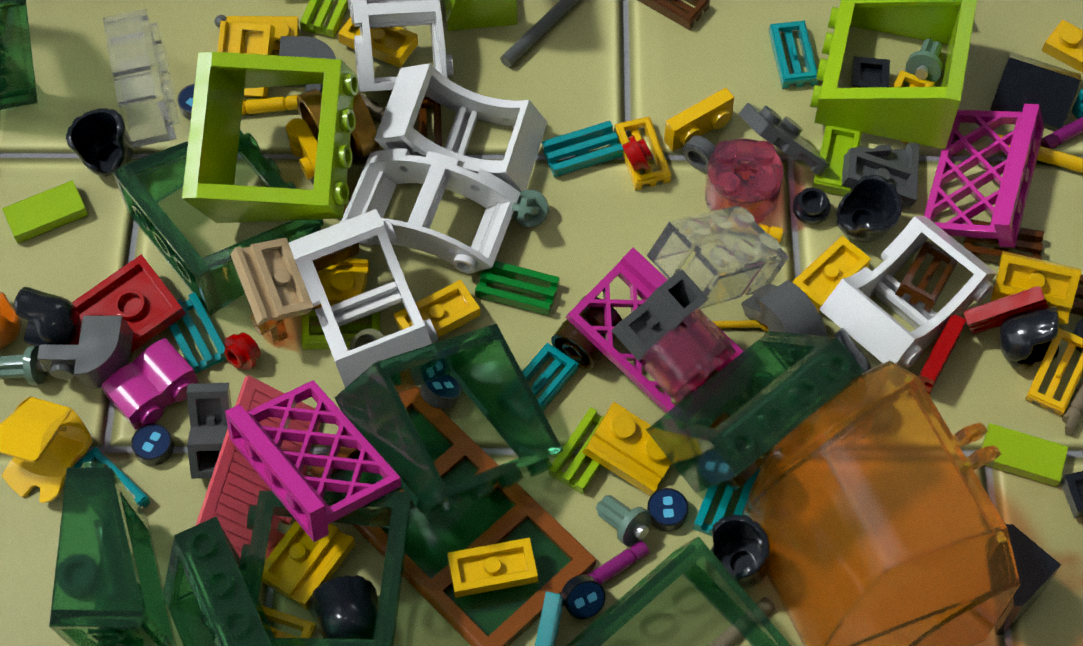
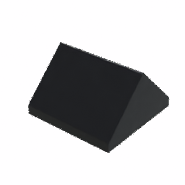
(1037, 83)
(1034, 571)

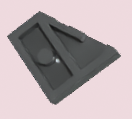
(784, 135)
(895, 165)

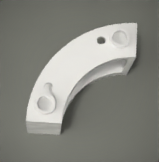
(395, 13)
(420, 80)
(436, 173)
(339, 236)
(877, 330)

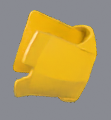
(42, 446)

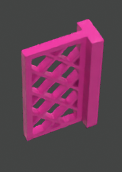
(1014, 183)
(643, 281)
(286, 479)

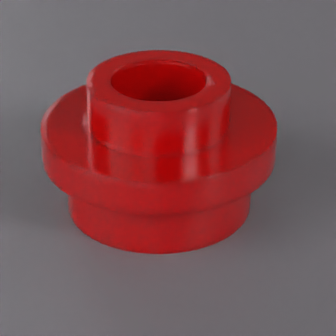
(637, 153)
(242, 351)

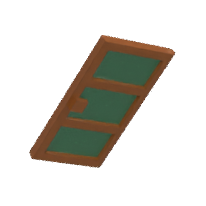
(499, 517)

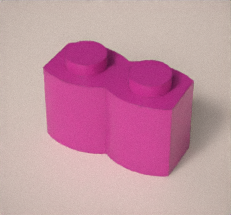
(150, 384)

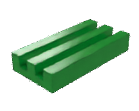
(519, 281)

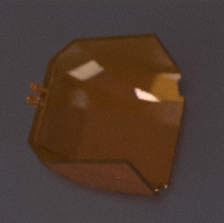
(883, 522)

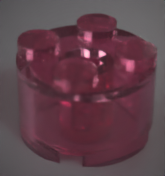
(744, 175)
(687, 355)

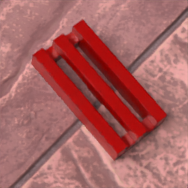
(995, 312)
(941, 352)

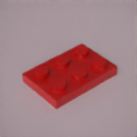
(137, 296)

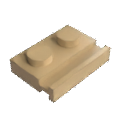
(271, 280)

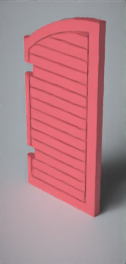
(235, 481)

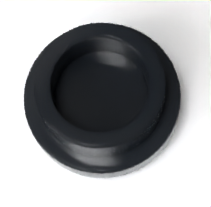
(811, 206)

